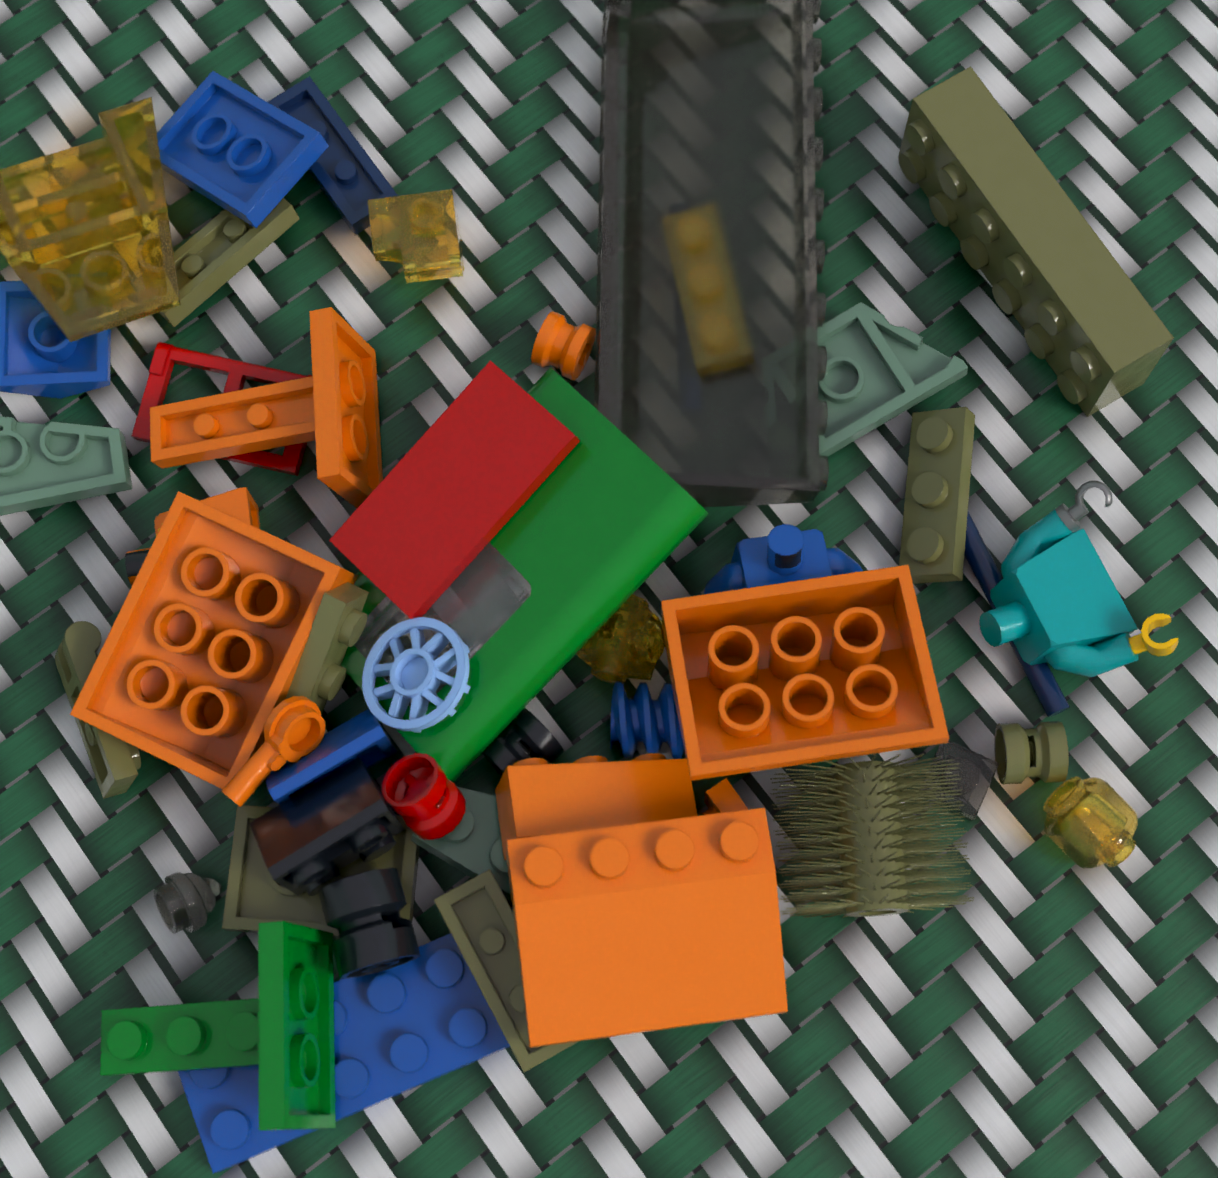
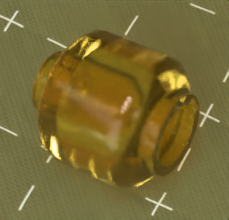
(1090, 822)

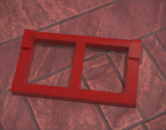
(237, 371)

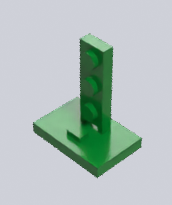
(281, 1031)

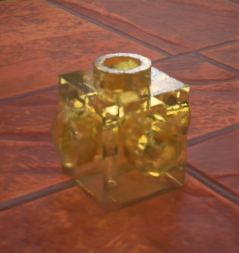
(626, 644)

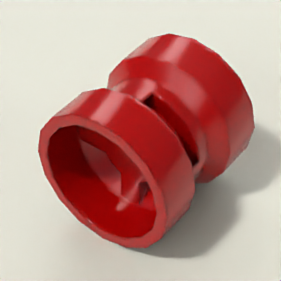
(423, 796)

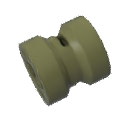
(1031, 752)

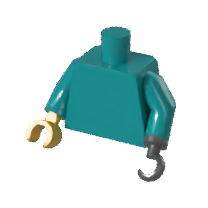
(1063, 602)

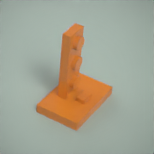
(331, 407)

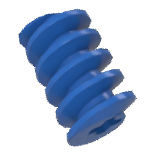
(645, 720)

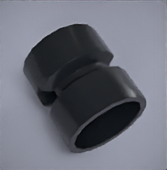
(369, 923)

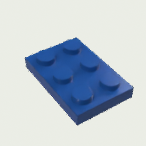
(237, 148)

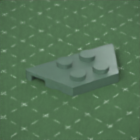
(875, 374)

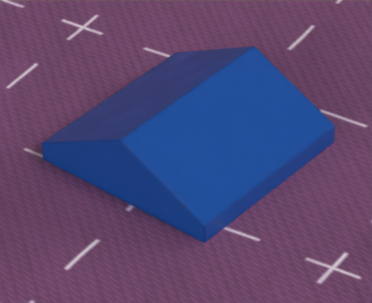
(37, 354)
(355, 738)

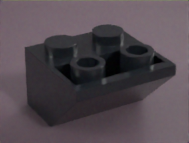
(326, 829)

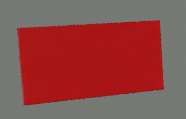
(454, 491)

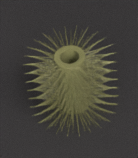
(870, 839)

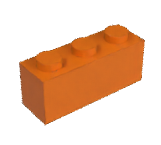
(591, 794)

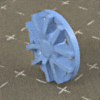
(416, 674)

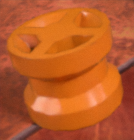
(563, 345)

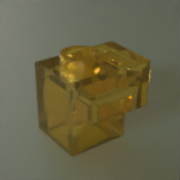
(419, 234)

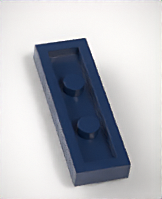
(344, 168)

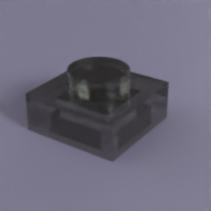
(975, 774)

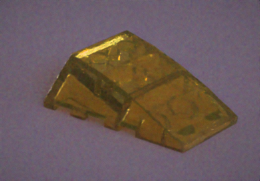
(93, 227)

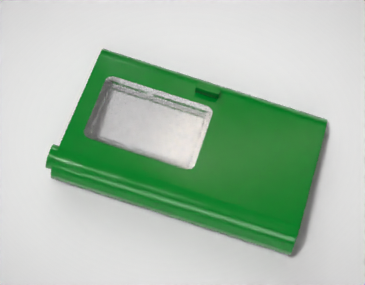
(542, 578)

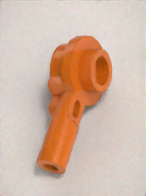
(289, 734)

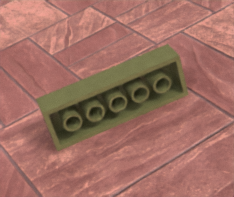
(1030, 243)

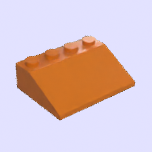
(206, 641)
(801, 672)
(647, 926)

